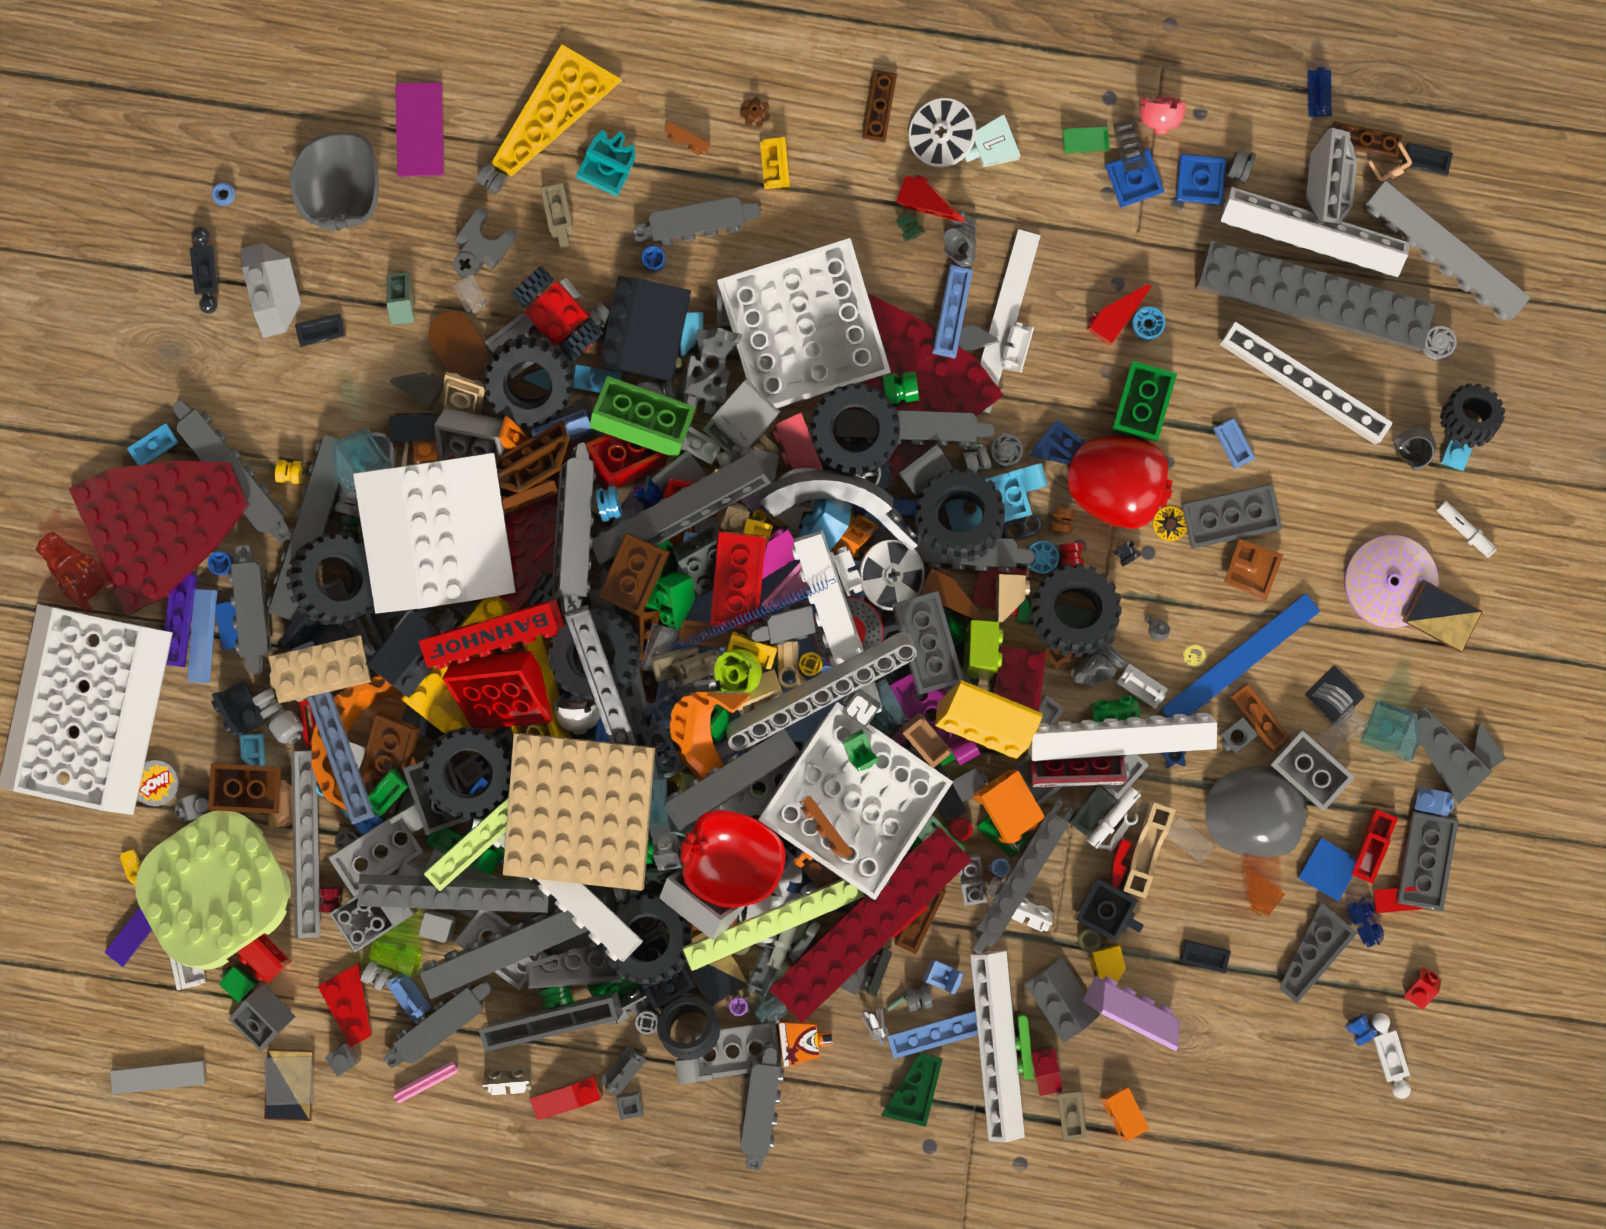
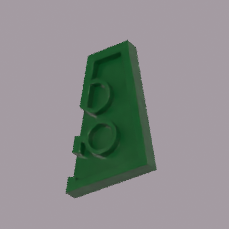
(915, 1092)

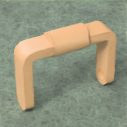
(1395, 172)

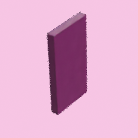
(419, 129)

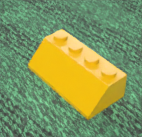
(987, 719)

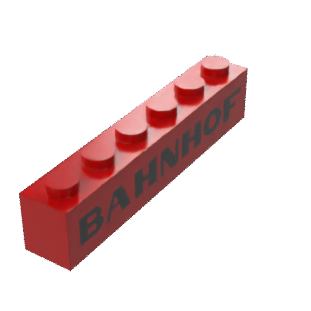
(491, 634)

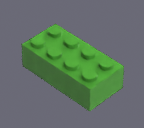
(642, 417)

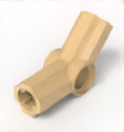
(789, 660)

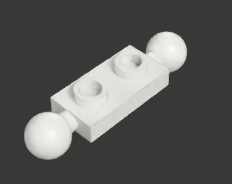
(705, 448)
(1391, 1055)

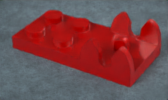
(737, 578)

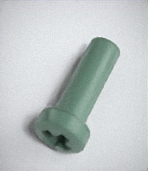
(902, 998)

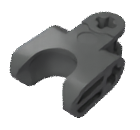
(479, 249)

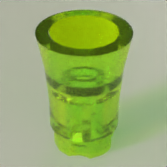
(396, 956)

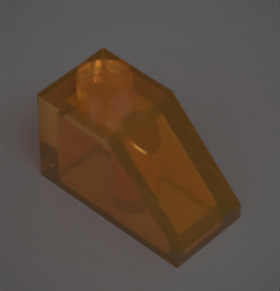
(1260, 892)

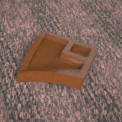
(1253, 569)

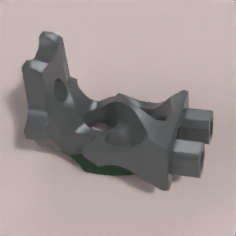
(698, 379)

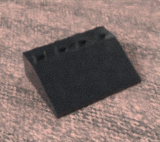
(645, 328)

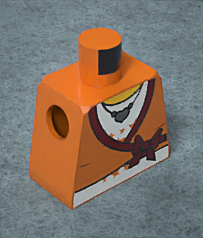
(801, 1041)

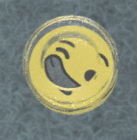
(1194, 655)

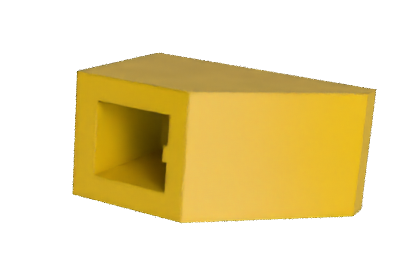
(1108, 962)

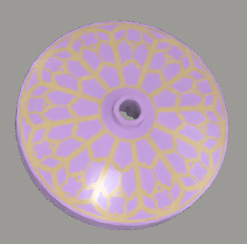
(1370, 574)

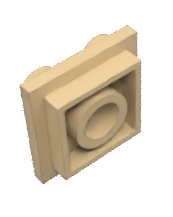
(471, 390)

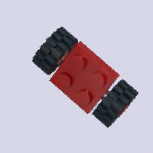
(556, 313)

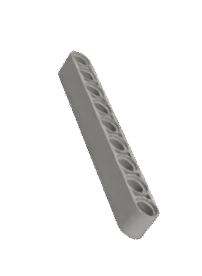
(791, 712)

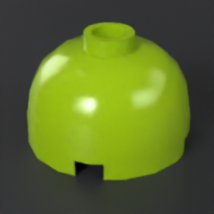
(738, 671)

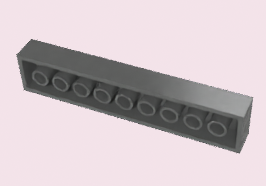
(1315, 296)

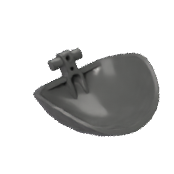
(335, 181)
(1256, 813)

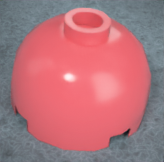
(1162, 113)

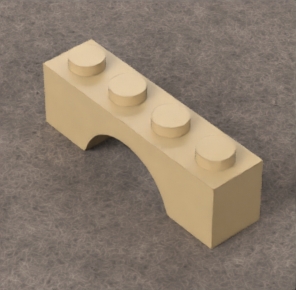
(1144, 857)

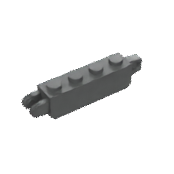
(696, 220)
(250, 608)
(439, 1025)
(760, 1106)

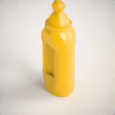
(131, 865)

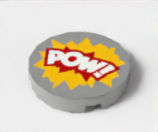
(158, 783)

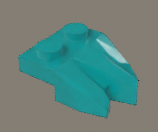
(607, 163)

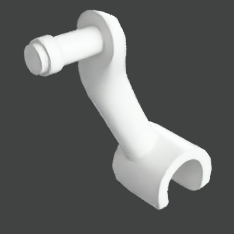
(1118, 835)

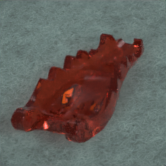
(74, 572)

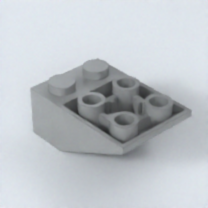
(741, 418)
(366, 923)

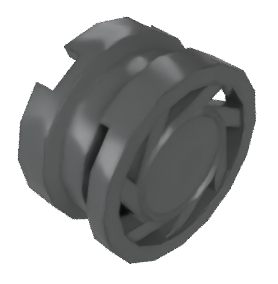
(1241, 165)
(1006, 450)

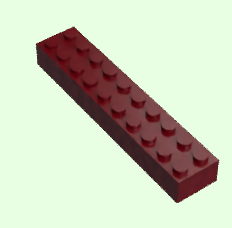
(869, 924)

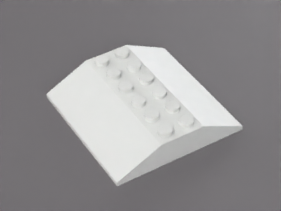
(805, 325)
(434, 533)
(871, 809)

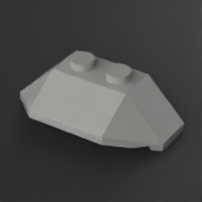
(1332, 176)
(270, 288)

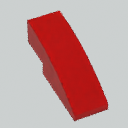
(1374, 845)

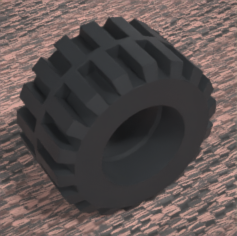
(1480, 401)

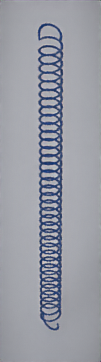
(799, 597)

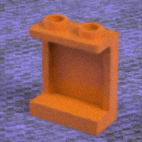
(1010, 806)

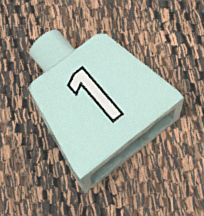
(994, 144)

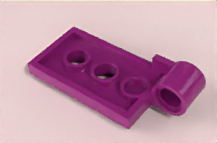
(904, 692)

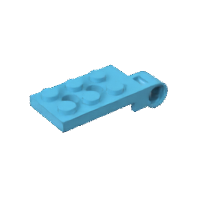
(1013, 491)

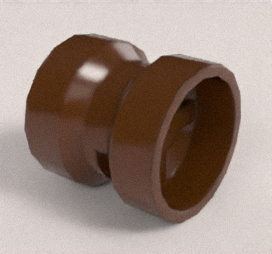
(1061, 520)

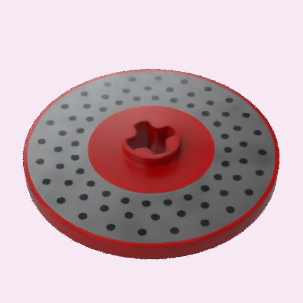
(867, 624)

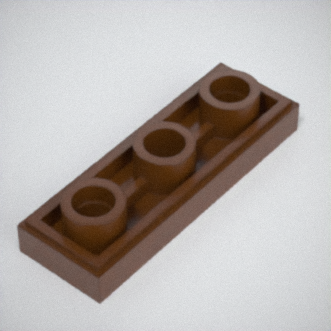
(878, 119)
(1380, 142)

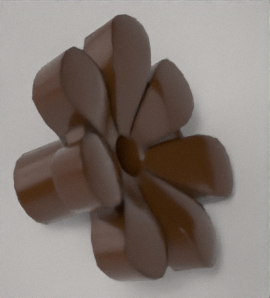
(755, 116)

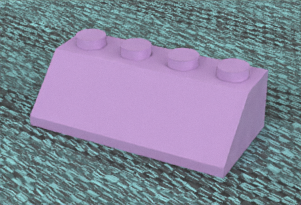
(1133, 1011)

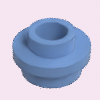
(223, 187)

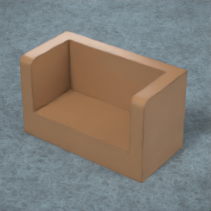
(926, 739)

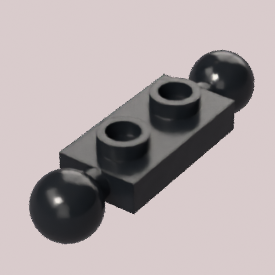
(204, 270)

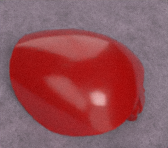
(1120, 480)
(732, 859)

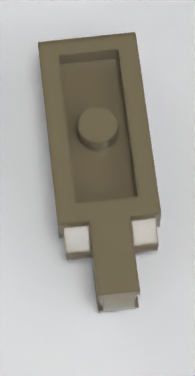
(557, 213)

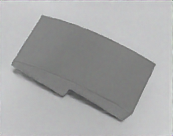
(973, 882)

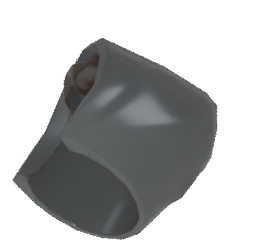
(1415, 446)

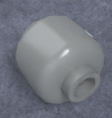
(286, 726)

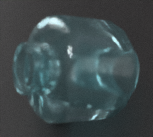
(770, 1010)

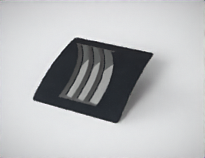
(1334, 694)

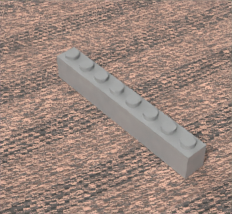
(1447, 252)

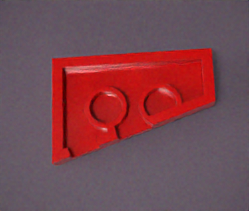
(348, 1005)

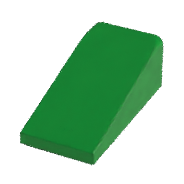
(1085, 140)

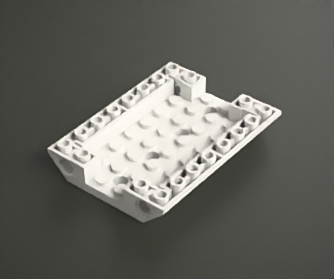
(111, 716)

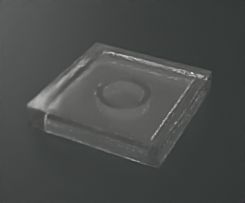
(289, 1080)

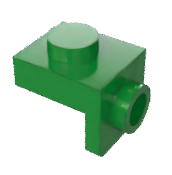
(859, 751)

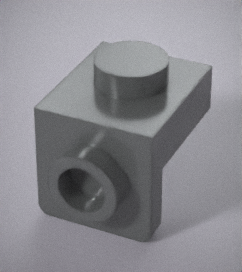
(192, 806)

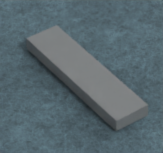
(158, 1077)

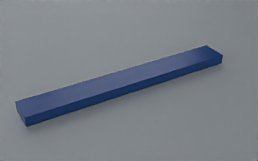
(1242, 658)

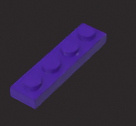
(179, 620)

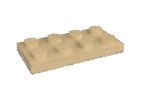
(319, 669)

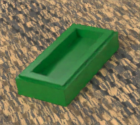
(387, 792)

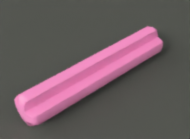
(425, 1082)

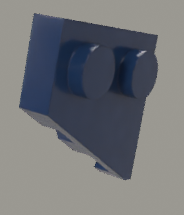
(1057, 444)

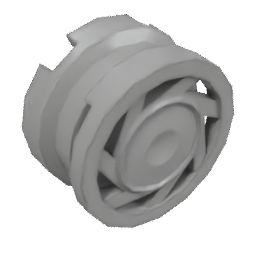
(1439, 343)

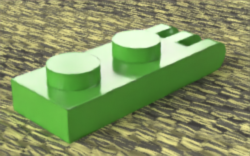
(1023, 1044)

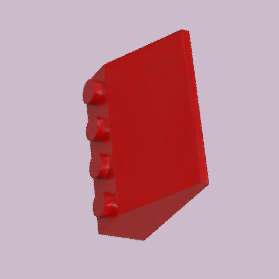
(499, 690)

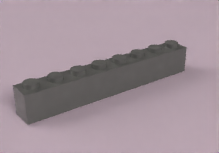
(686, 507)
(312, 522)
(458, 894)
(498, 951)

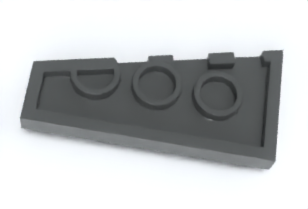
(1451, 757)
(1319, 948)
(572, 968)

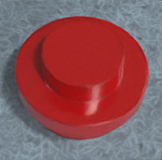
(961, 828)

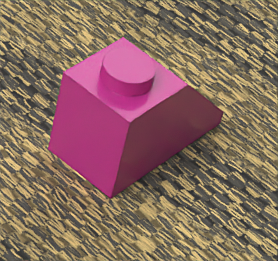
(778, 552)

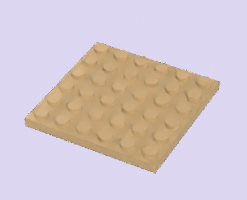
(579, 811)

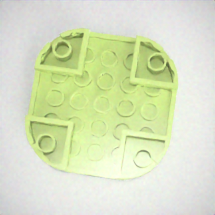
(212, 889)

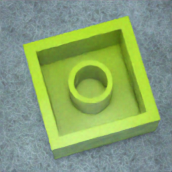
(981, 650)

